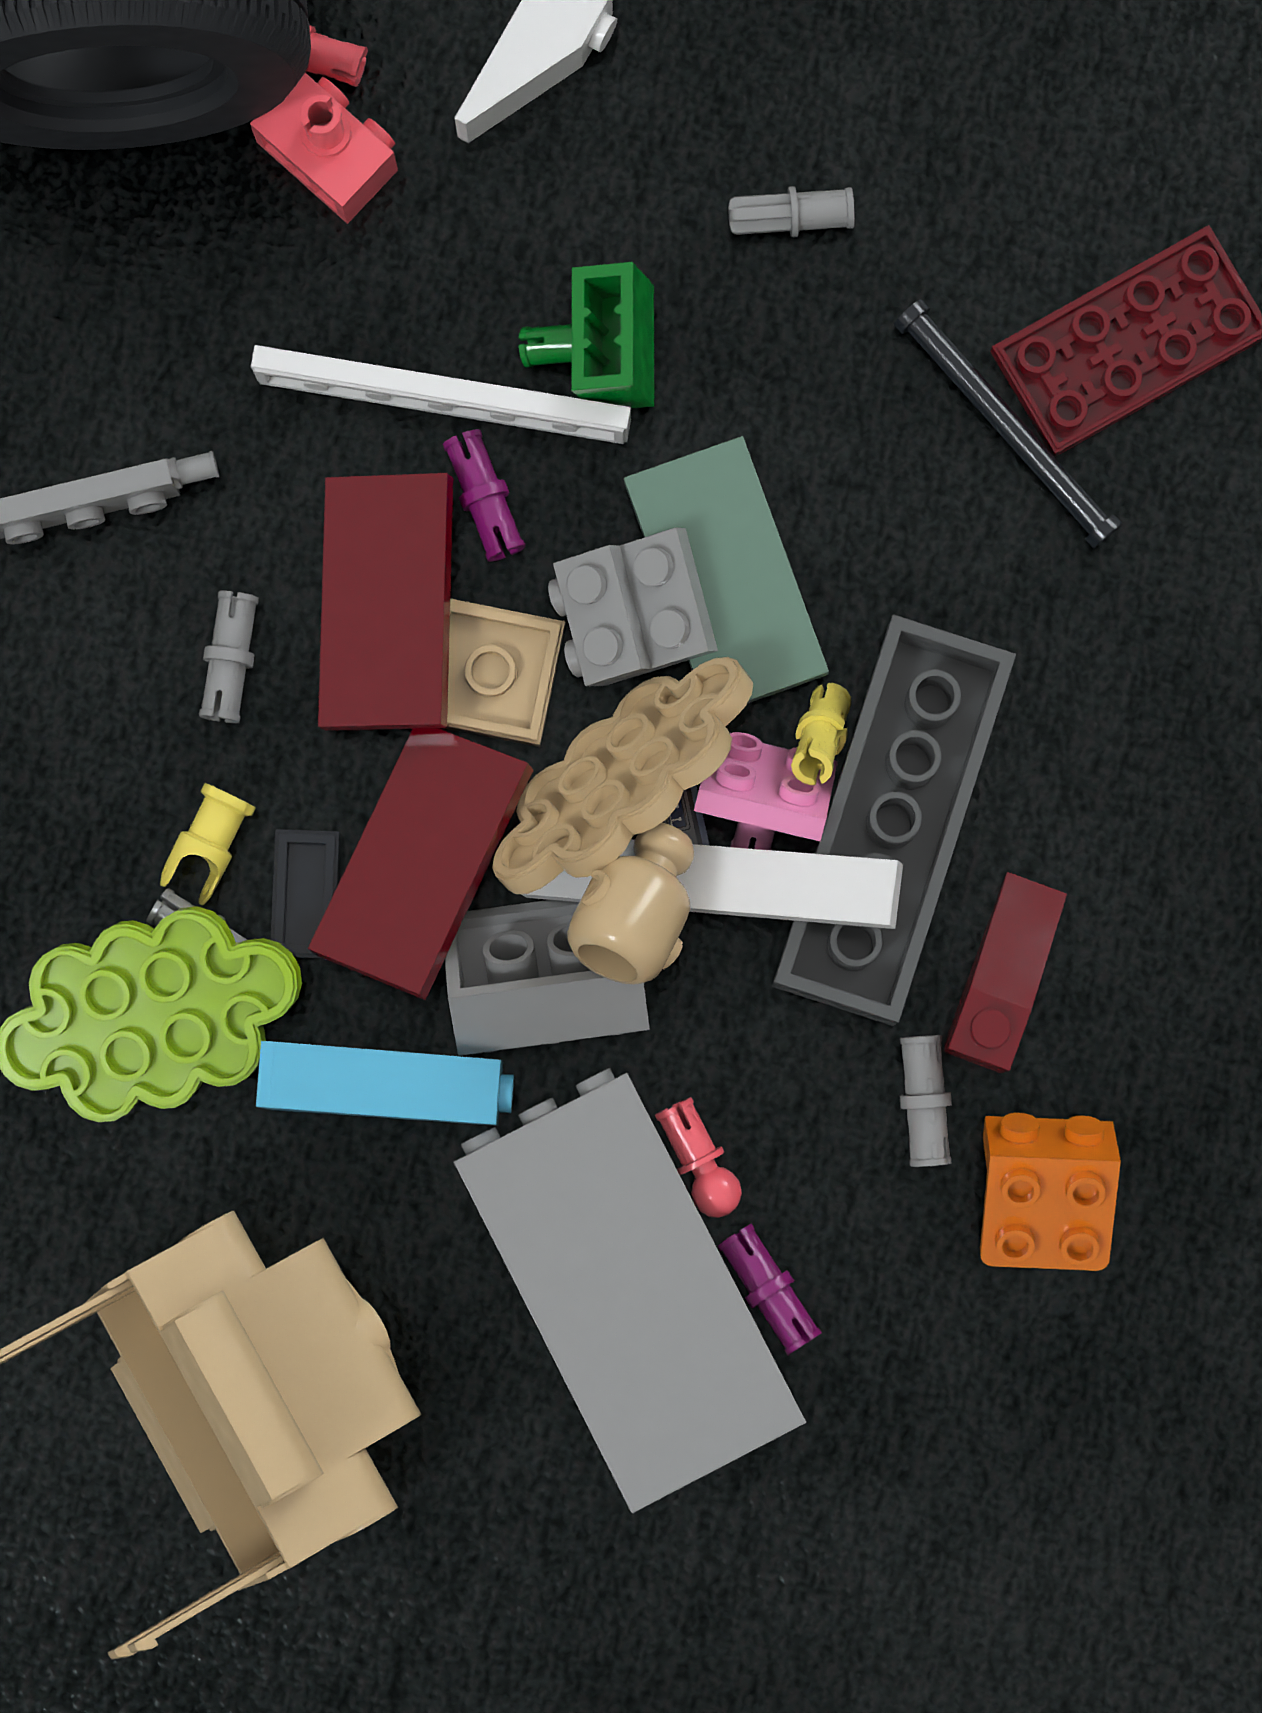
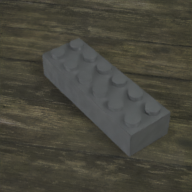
(902, 802)

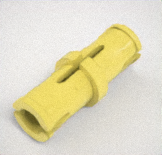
(821, 734)

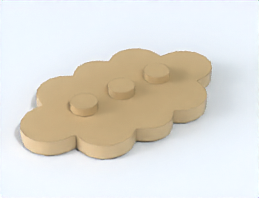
(623, 775)

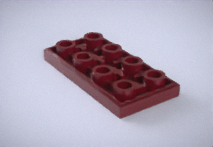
(1130, 341)
(386, 602)
(421, 860)

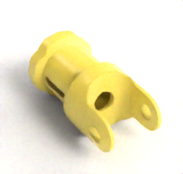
(209, 836)

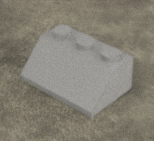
(524, 987)

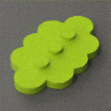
(148, 1014)

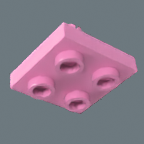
(763, 794)

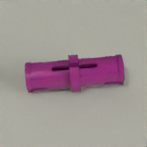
(484, 495)
(769, 1289)

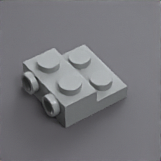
(632, 608)

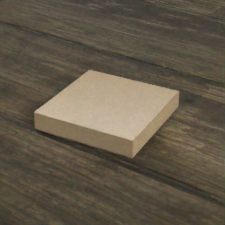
(501, 671)

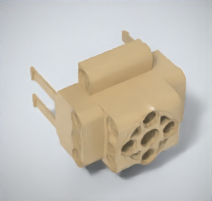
(252, 1396)

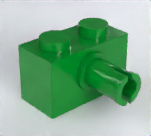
(607, 337)

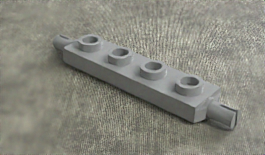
(88, 499)

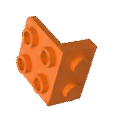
(1049, 1192)

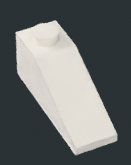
(533, 54)

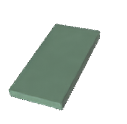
(738, 561)

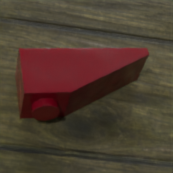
(1005, 974)

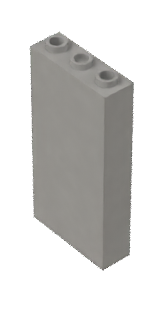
(628, 1289)

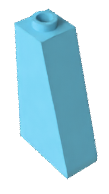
(382, 1084)

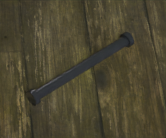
(1007, 423)

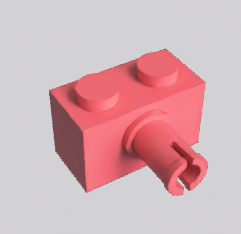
(328, 146)

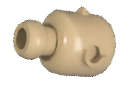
(635, 909)

